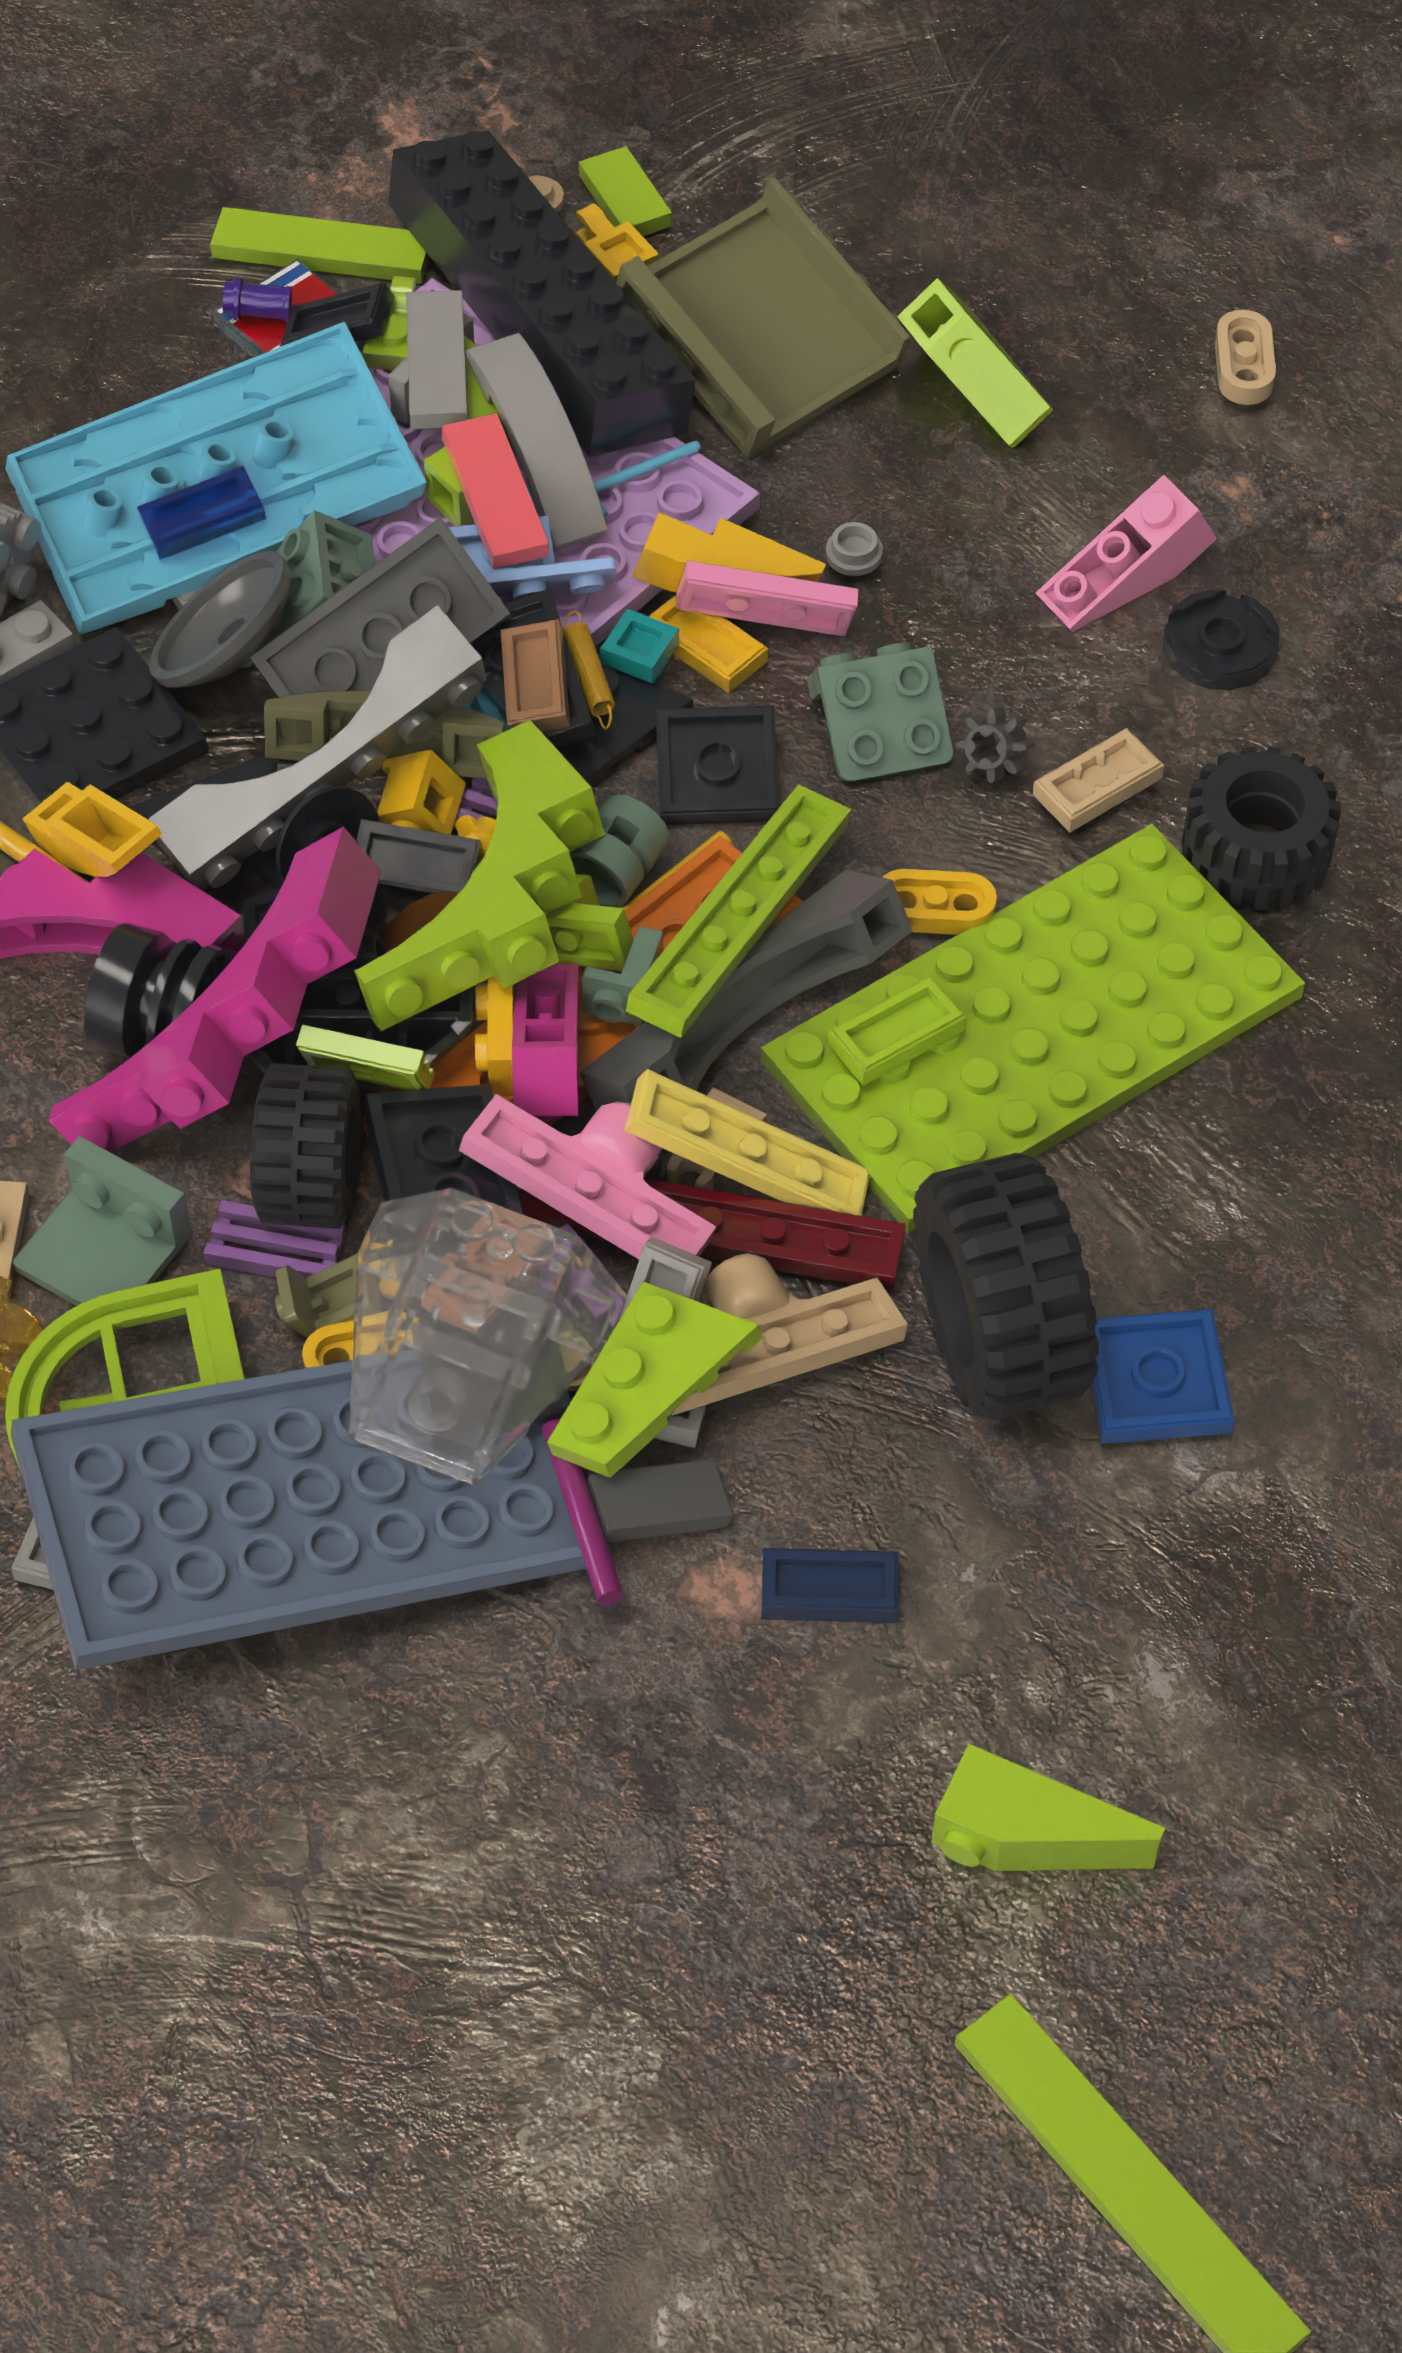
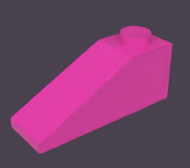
(547, 1043)

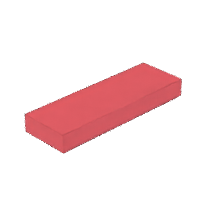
(495, 491)

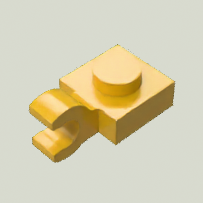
(612, 244)

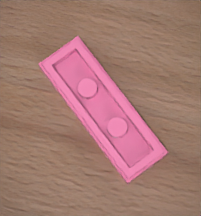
(766, 598)

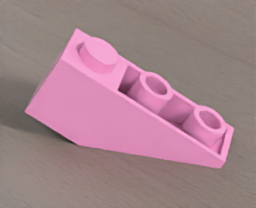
(1130, 556)

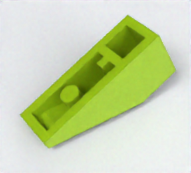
(1029, 1822)

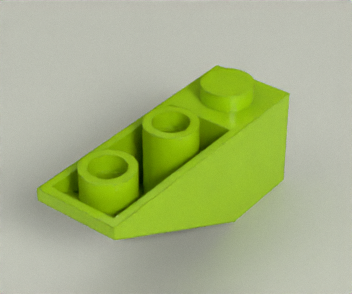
(975, 362)

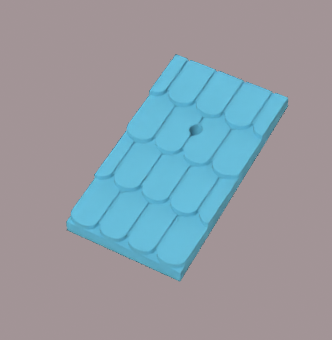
(295, 419)

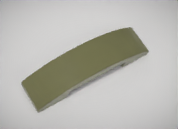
(308, 721)

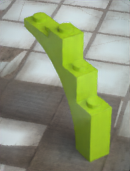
(500, 915)

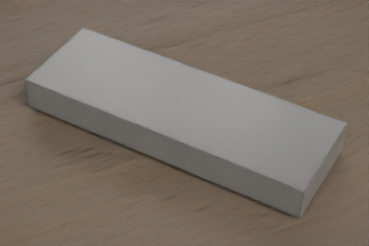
(436, 358)

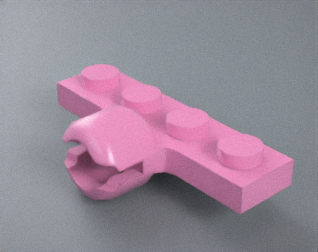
(586, 1175)

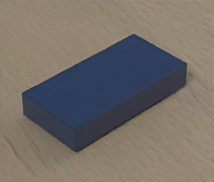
(830, 1585)

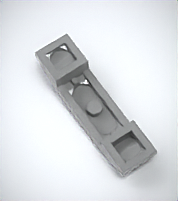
(541, 437)

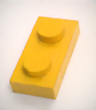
(494, 1049)

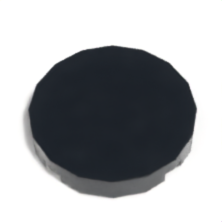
(1221, 640)

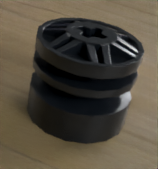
(144, 986)

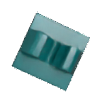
(640, 646)

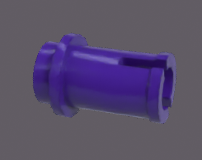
(256, 300)

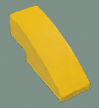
(731, 546)
(89, 830)

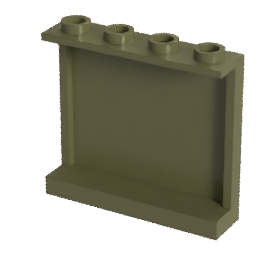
(767, 320)

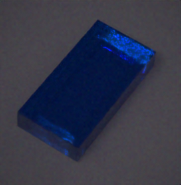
(201, 512)

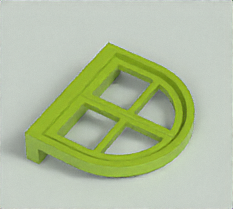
(197, 1295)

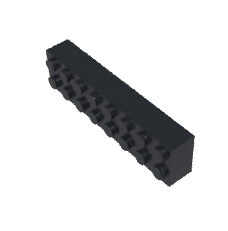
(537, 279)

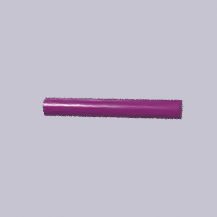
(586, 1525)

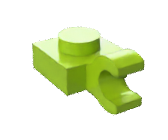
(392, 347)

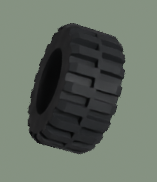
(1006, 1285)

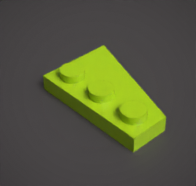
(645, 1372)

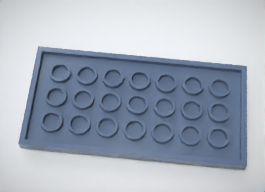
(261, 1516)

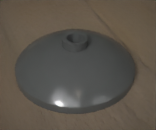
(223, 622)

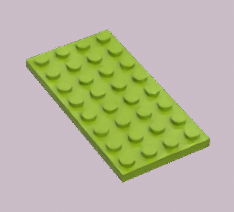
(1067, 1013)

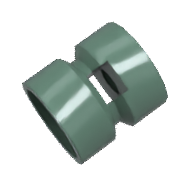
(629, 848)

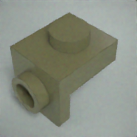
(318, 1299)

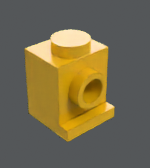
(420, 793)

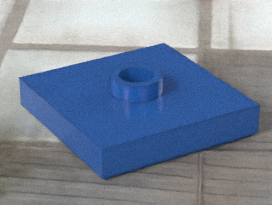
(1160, 1377)

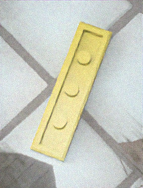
(743, 1147)

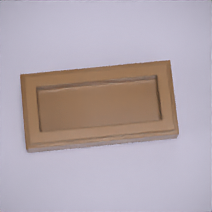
(535, 675)

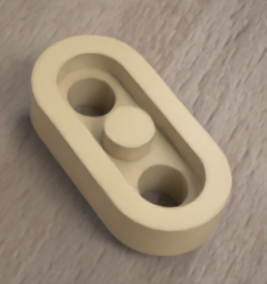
(1245, 357)

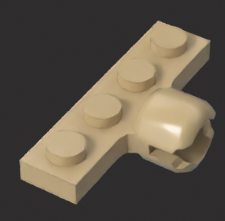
(795, 1331)

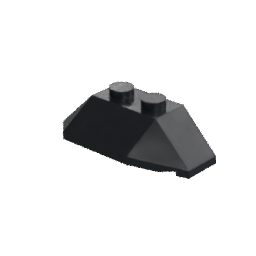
(339, 1006)

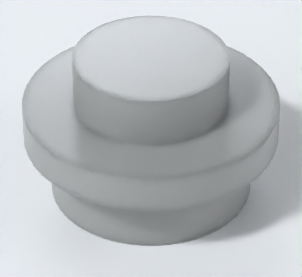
(854, 549)

